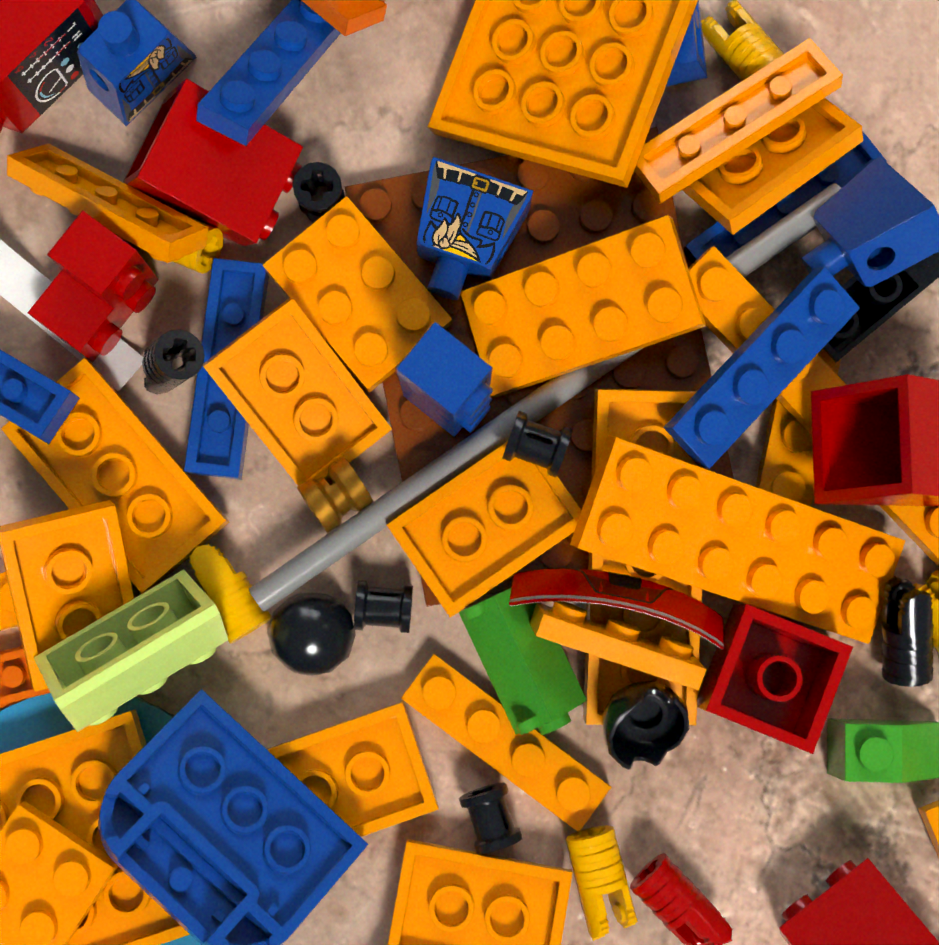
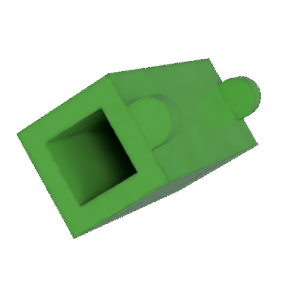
(525, 670)

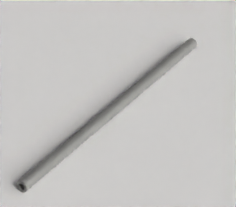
(497, 431)

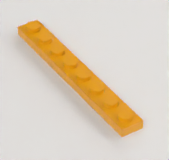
(733, 313)

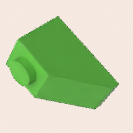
(882, 750)

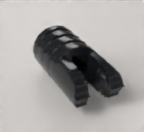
(170, 346)
(907, 634)

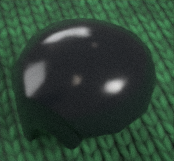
(311, 633)
(644, 723)

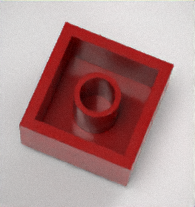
(774, 676)

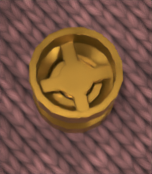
(335, 494)

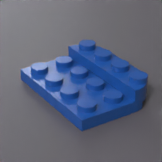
(223, 831)

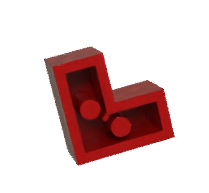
(96, 288)

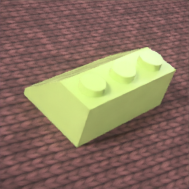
(131, 650)

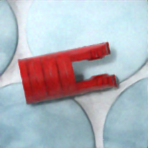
(680, 904)

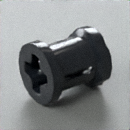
(307, 183)
(537, 444)
(383, 607)
(490, 818)

